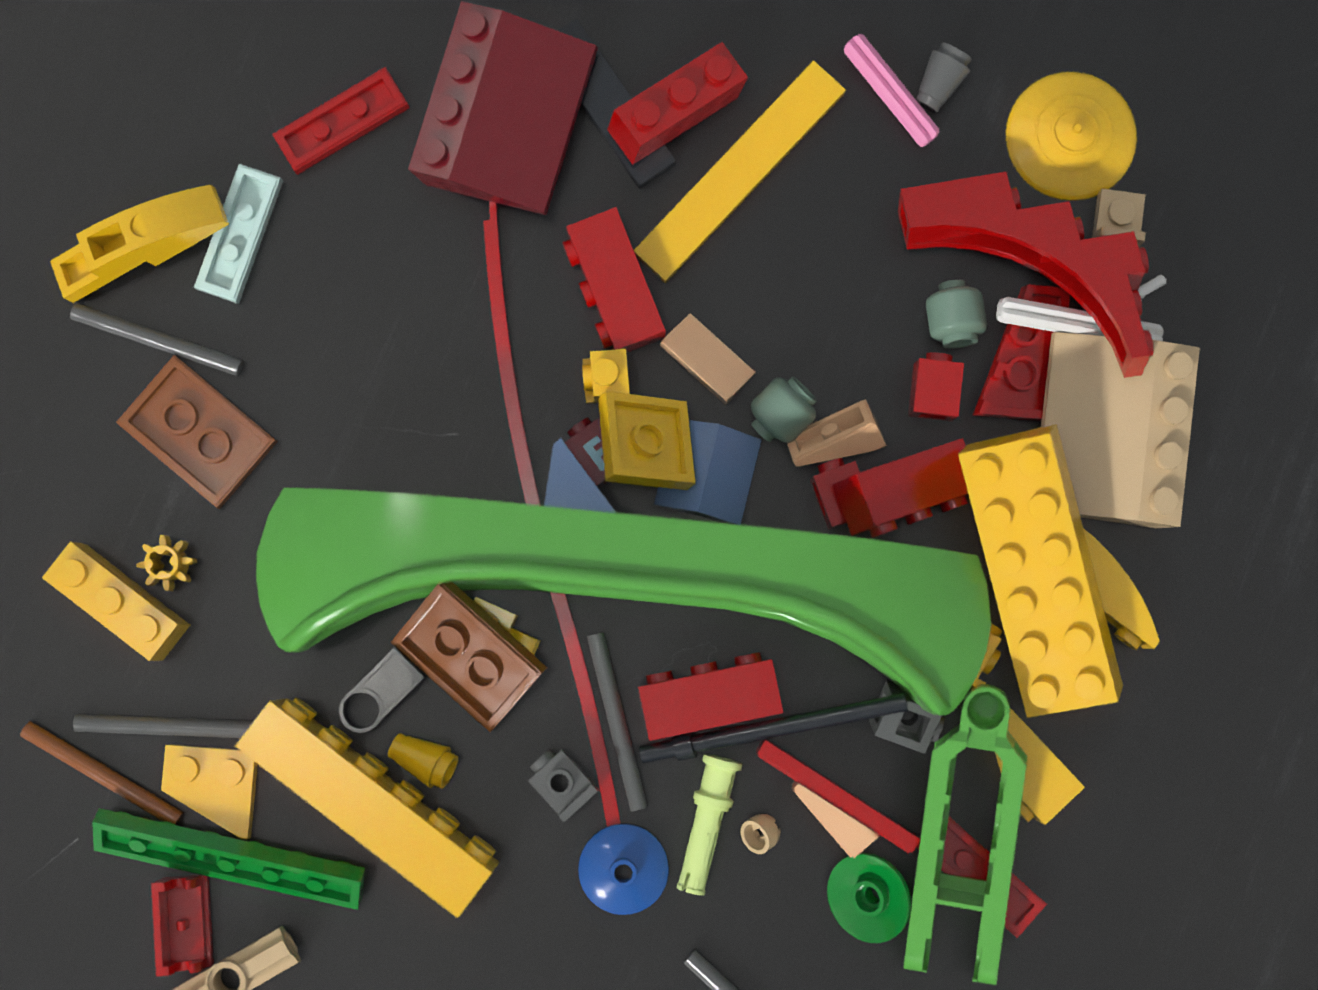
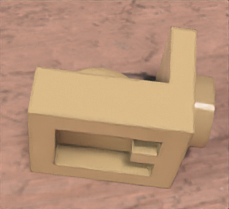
(1119, 213)

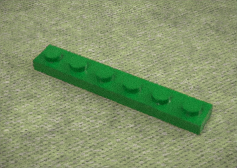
(228, 858)

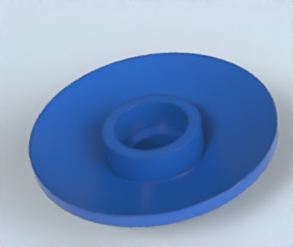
(628, 846)

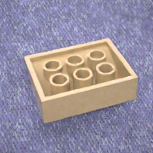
(1122, 434)

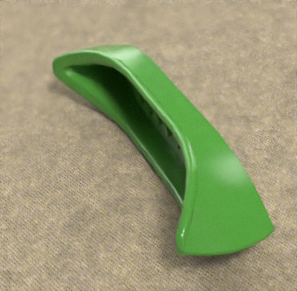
(355, 552)

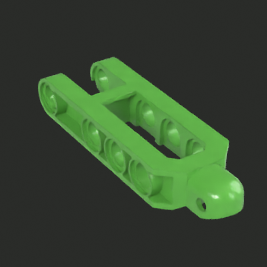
(984, 728)

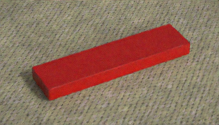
(837, 796)

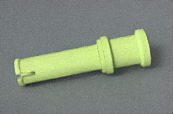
(711, 802)

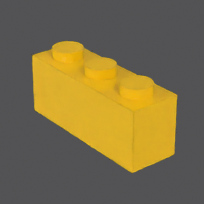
(116, 601)

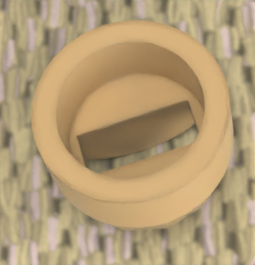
(752, 838)

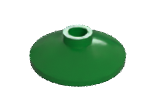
(856, 906)

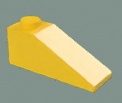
(1047, 780)

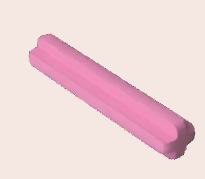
(891, 90)

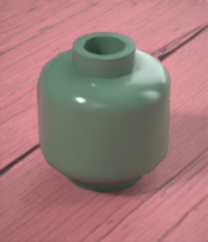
(956, 314)
(783, 410)

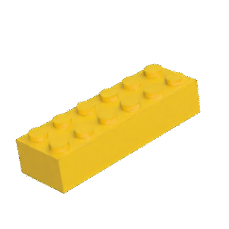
(1041, 571)
(368, 803)

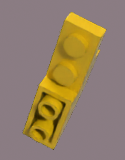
(137, 235)
(1121, 599)

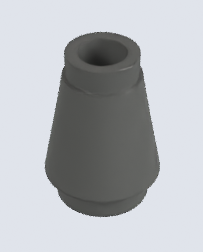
(942, 76)

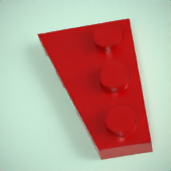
(1020, 365)

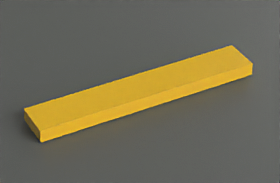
(739, 171)

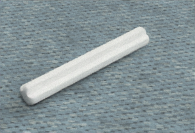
(1056, 318)

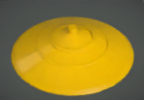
(1071, 135)

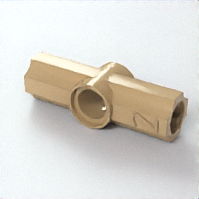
(252, 963)

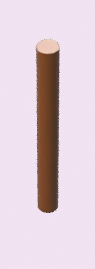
(101, 773)

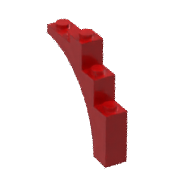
(1095, 271)

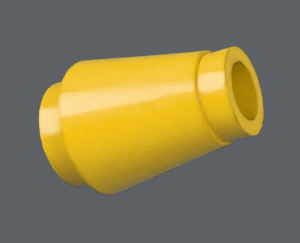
(425, 760)

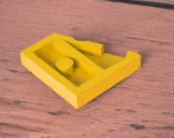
(213, 783)

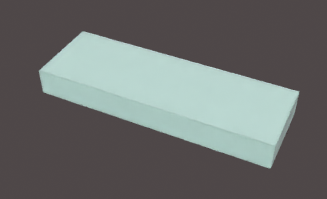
(237, 244)

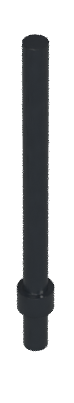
(689, 745)

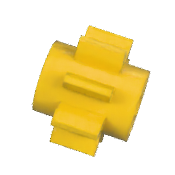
(154, 565)

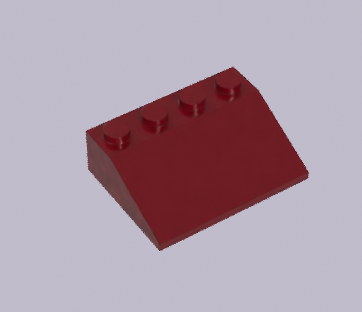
(502, 109)

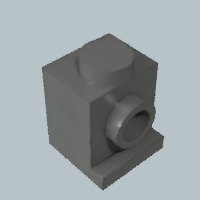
(910, 733)
(579, 789)

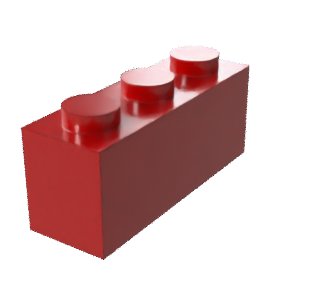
(677, 103)
(613, 282)
(903, 489)
(710, 696)

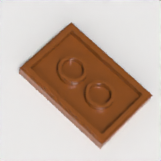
(196, 432)
(468, 654)

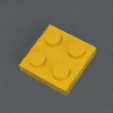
(646, 441)

